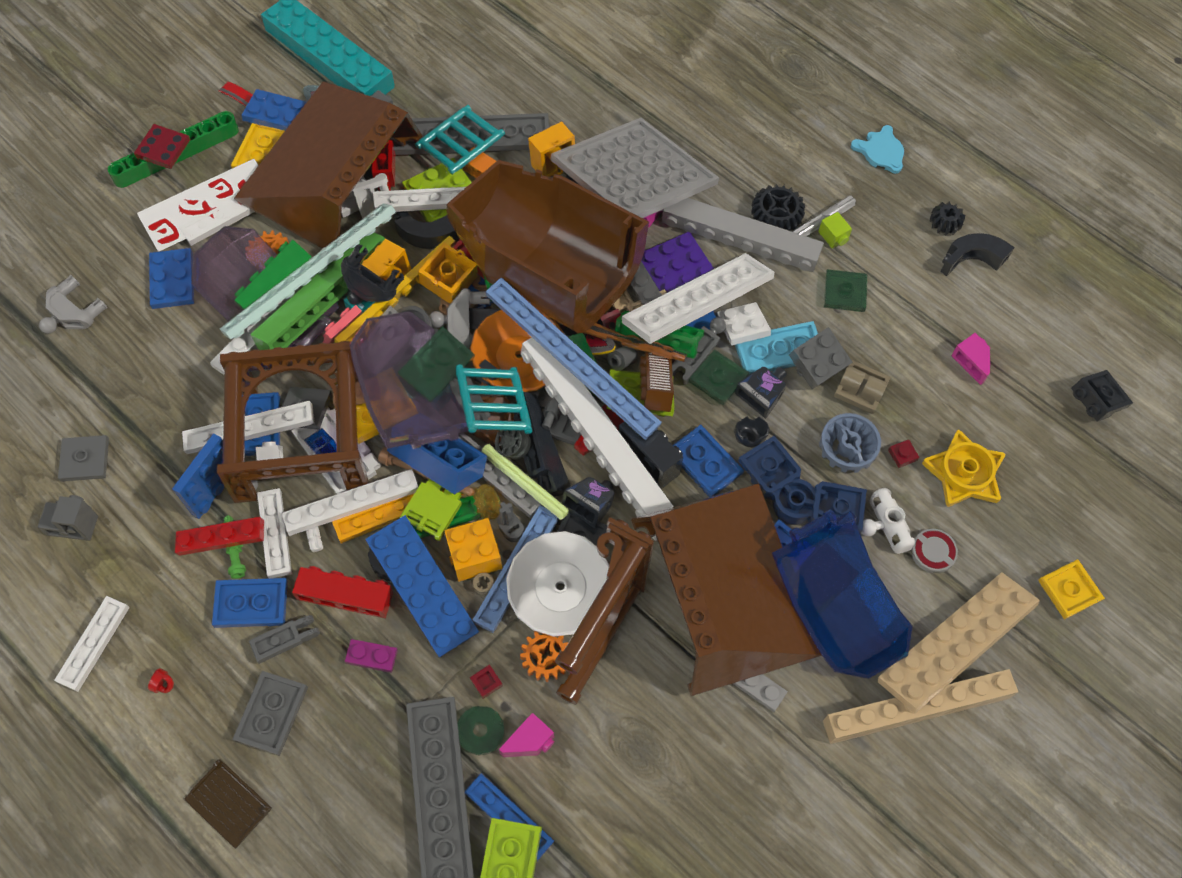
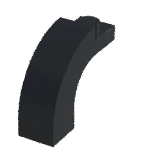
(423, 234)
(977, 246)

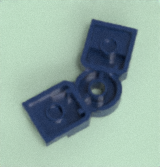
(780, 481)

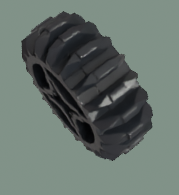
(778, 203)

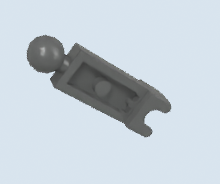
(705, 347)

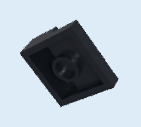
(1101, 395)

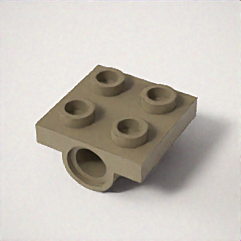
(862, 387)

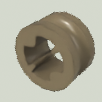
(486, 577)

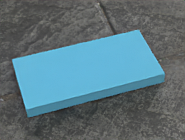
(774, 349)

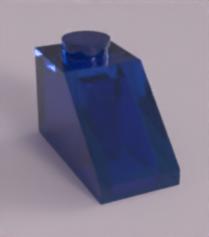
(321, 442)

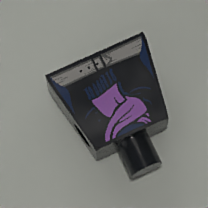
(762, 389)
(589, 500)

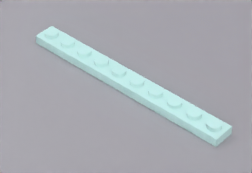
(303, 274)

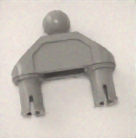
(65, 311)
(458, 315)

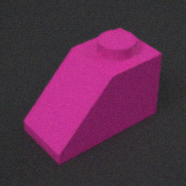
(974, 357)
(528, 739)

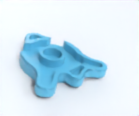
(881, 149)

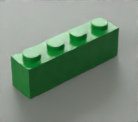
(277, 269)

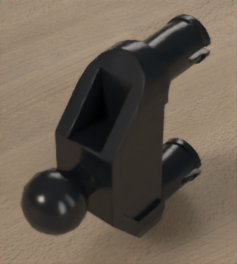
(364, 283)

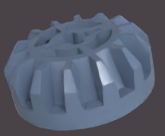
(851, 432)

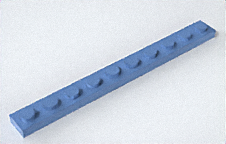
(573, 358)

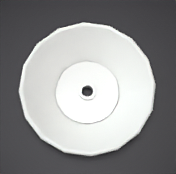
(538, 571)

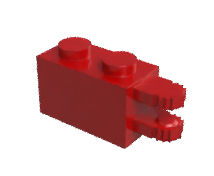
(385, 164)

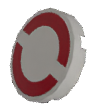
(934, 551)

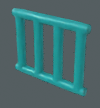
(466, 155)
(470, 407)

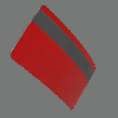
(236, 93)

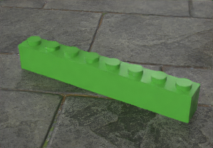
(308, 303)

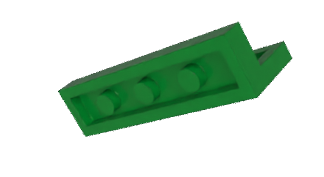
(683, 339)

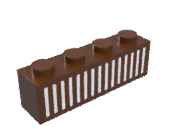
(656, 382)

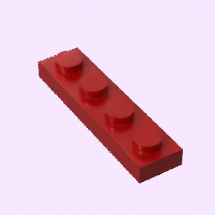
(219, 536)

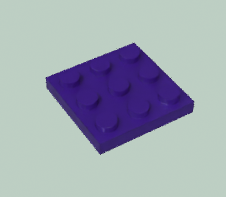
(676, 262)

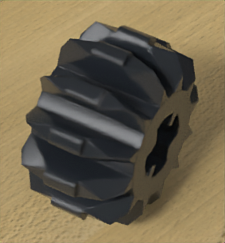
(947, 218)

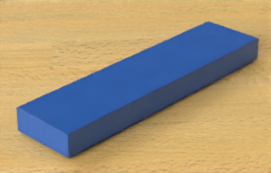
(498, 806)

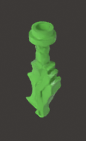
(236, 569)

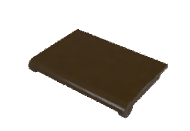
(227, 803)

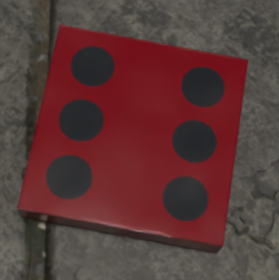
(162, 146)

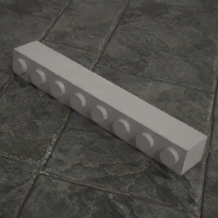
(744, 233)

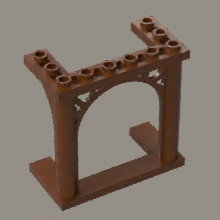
(240, 384)

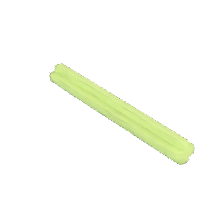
(525, 482)

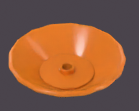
(499, 341)

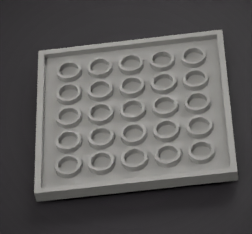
(635, 168)

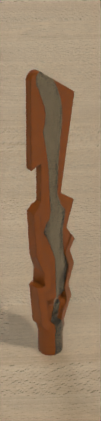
(637, 343)

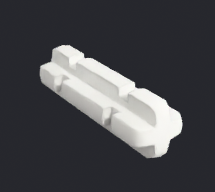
(314, 539)

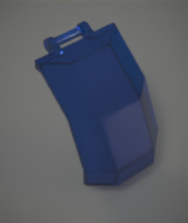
(842, 597)

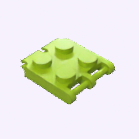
(432, 508)

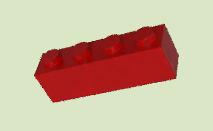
(343, 592)

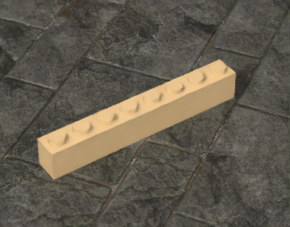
(893, 713)

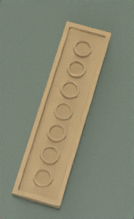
(958, 642)

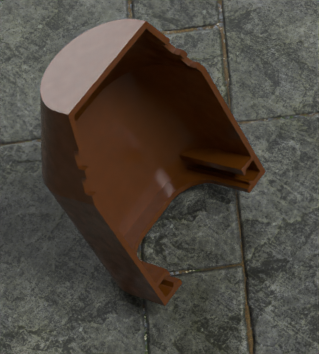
(549, 241)

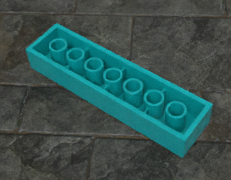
(326, 48)

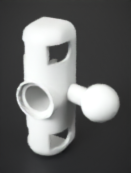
(884, 510)

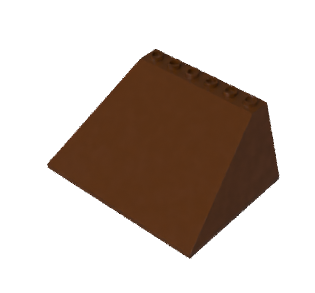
(323, 160)
(730, 587)

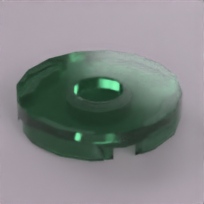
(484, 744)

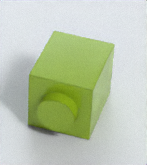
(835, 230)

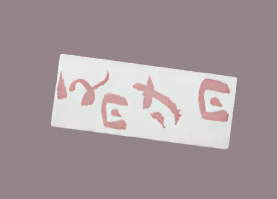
(166, 217)

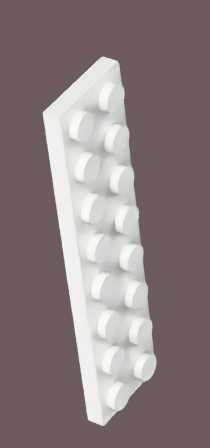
(697, 298)

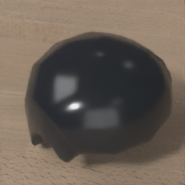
(751, 432)

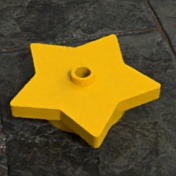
(966, 470)

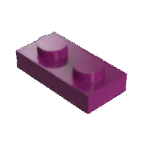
(371, 655)

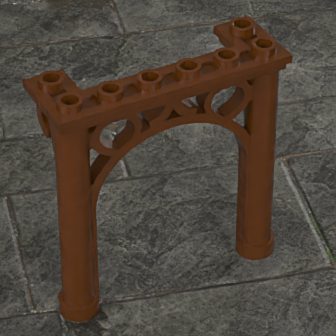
(625, 580)

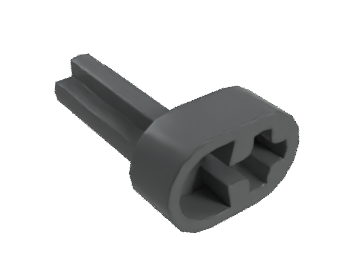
(507, 520)

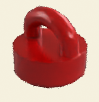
(157, 680)

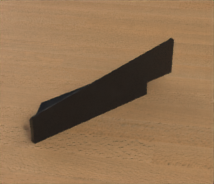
(543, 458)

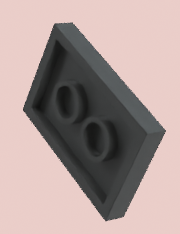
(270, 713)

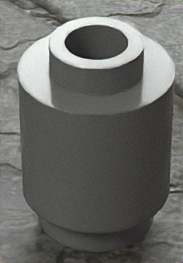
(622, 357)

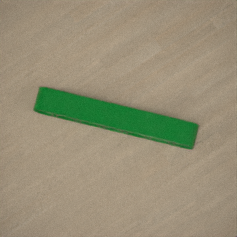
(202, 136)

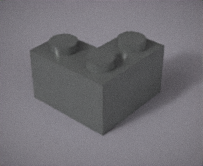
(68, 518)

